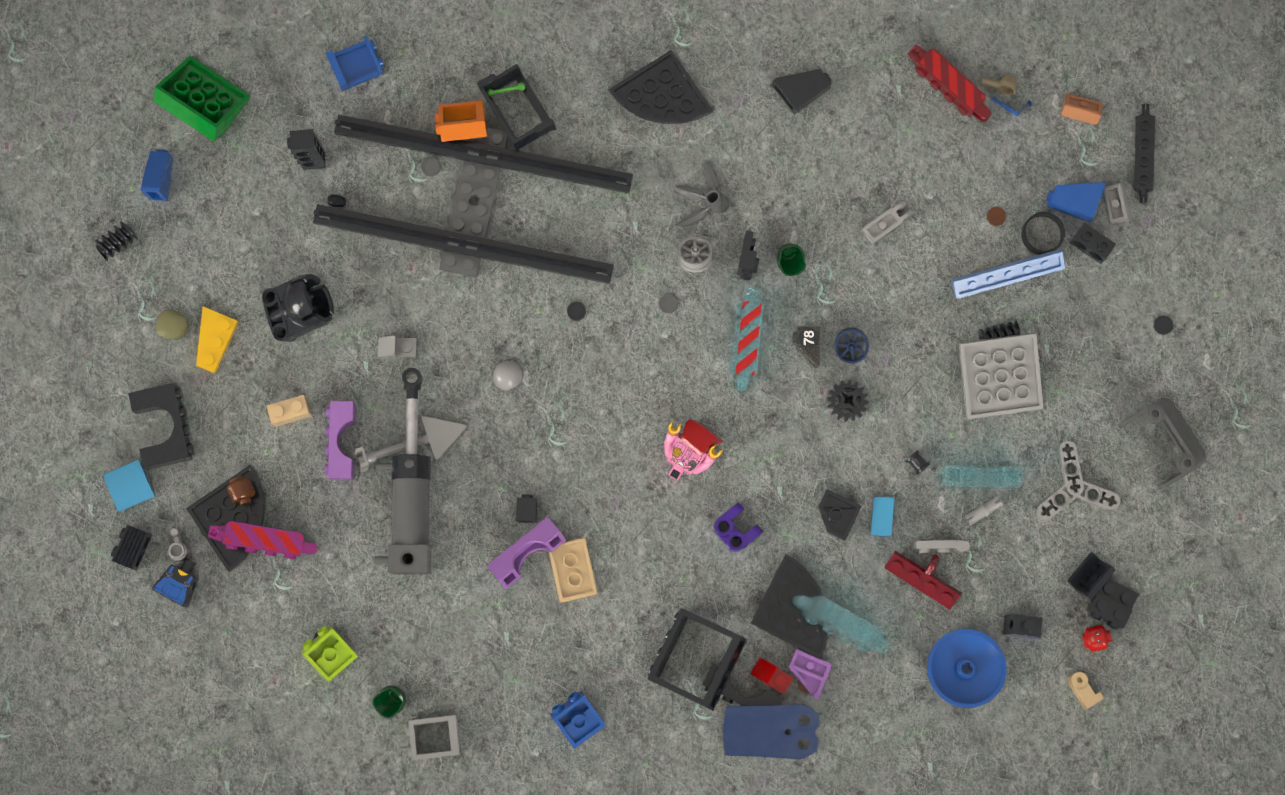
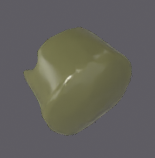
(171, 324)

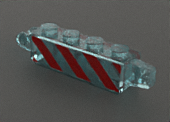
(748, 338)

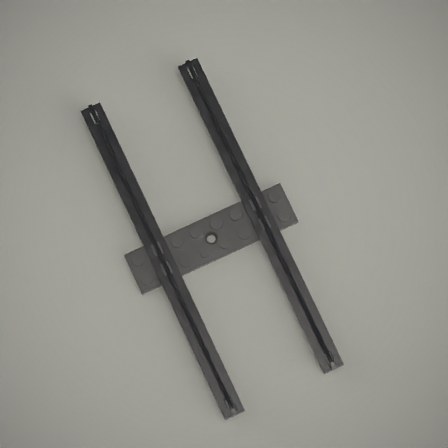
(466, 236)

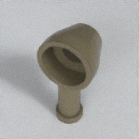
(1006, 85)

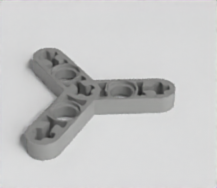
(1081, 493)

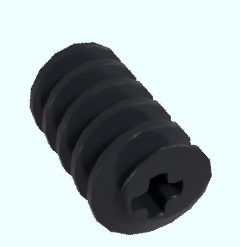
(115, 240)
(997, 332)

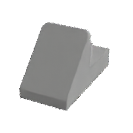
(397, 347)

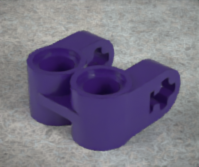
(726, 536)

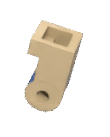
(1084, 693)

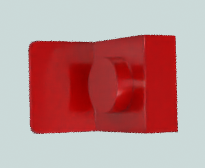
(771, 675)

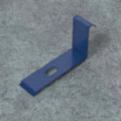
(1007, 107)

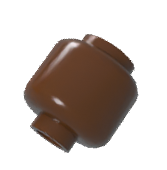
(241, 490)

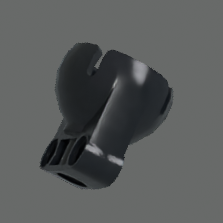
(297, 307)

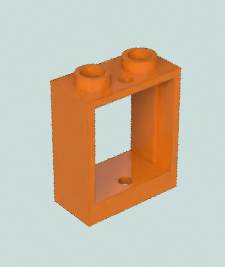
(461, 129)

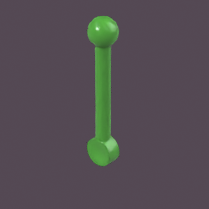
(521, 86)

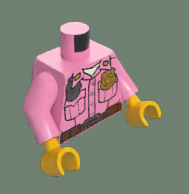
(685, 458)

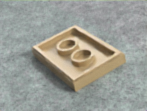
(573, 571)

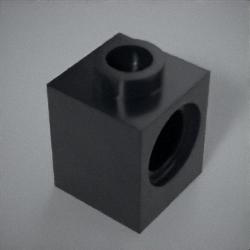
(526, 509)

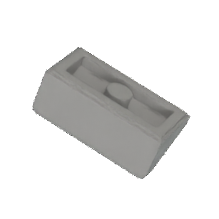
(1117, 203)

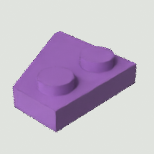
(810, 671)

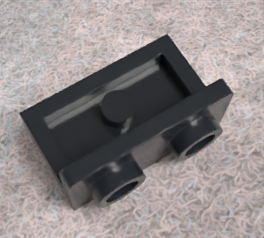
(1090, 576)

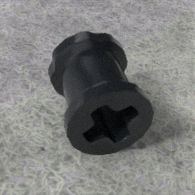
(911, 461)

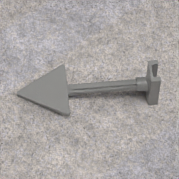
(439, 435)

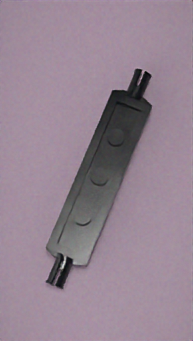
(1144, 153)

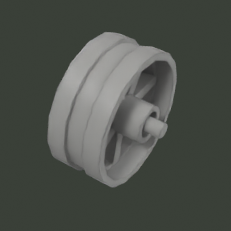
(695, 254)

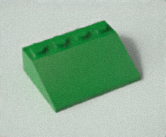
(200, 98)

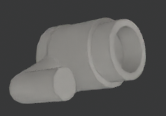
(178, 551)

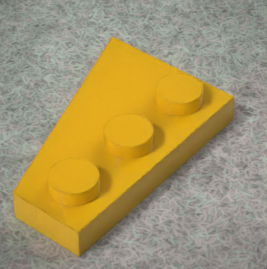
(214, 338)

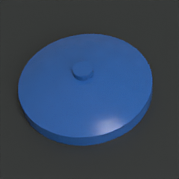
(966, 668)

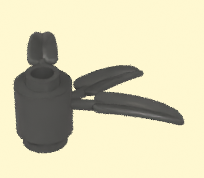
(714, 199)

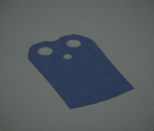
(760, 731)

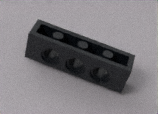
(307, 149)

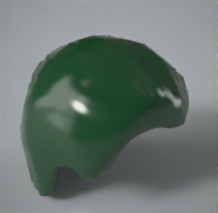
(791, 259)
(389, 701)

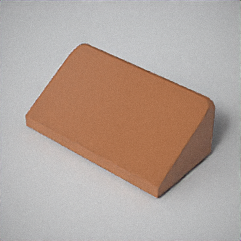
(1081, 109)

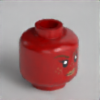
(1096, 638)

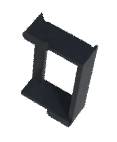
(497, 82)

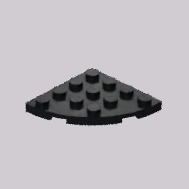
(662, 93)
(218, 510)
(782, 618)

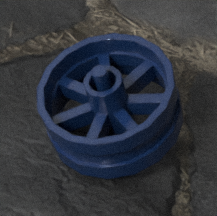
(851, 345)

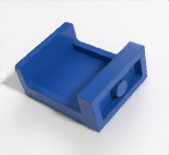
(356, 64)

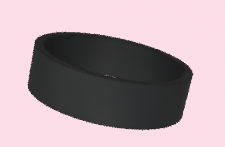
(1048, 215)

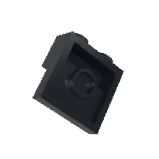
(748, 262)
(1113, 604)

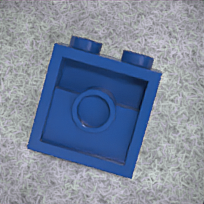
(577, 719)

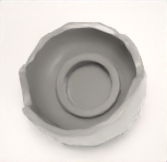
(507, 375)

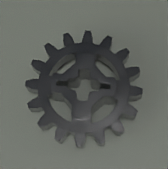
(853, 408)

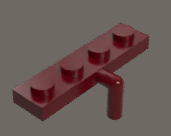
(923, 578)

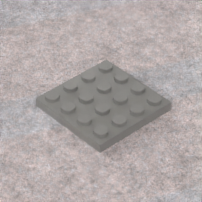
(1001, 375)

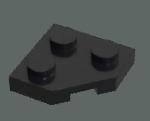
(838, 514)

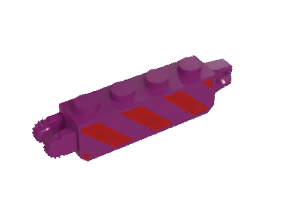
(262, 538)

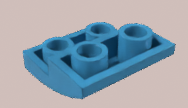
(128, 485)

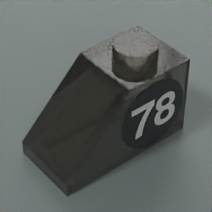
(808, 343)

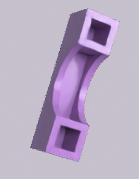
(341, 416)
(542, 537)

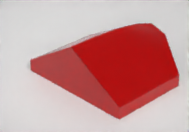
(699, 437)

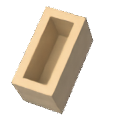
(289, 410)

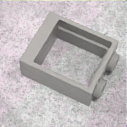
(453, 732)

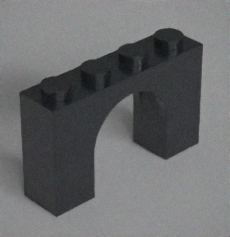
(177, 447)

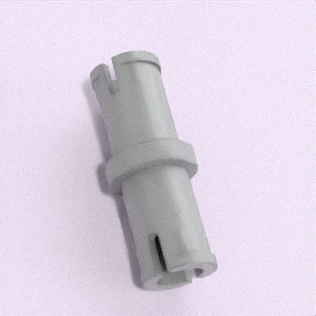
(983, 510)

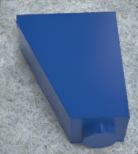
(157, 175)
(1076, 199)

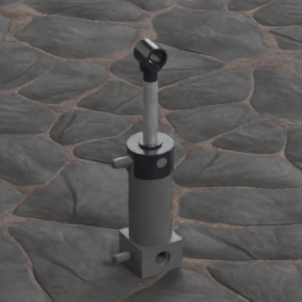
(409, 496)

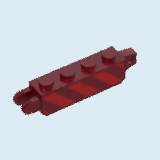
(950, 82)

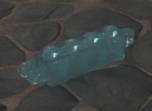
(842, 622)

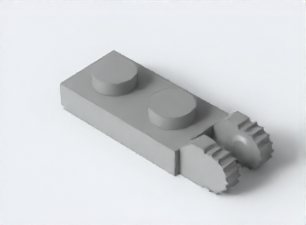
(885, 223)
(942, 546)

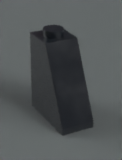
(802, 88)

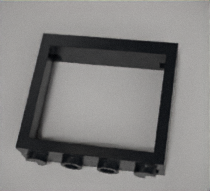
(723, 671)

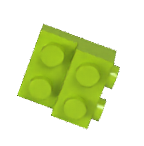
(328, 652)

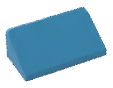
(882, 516)

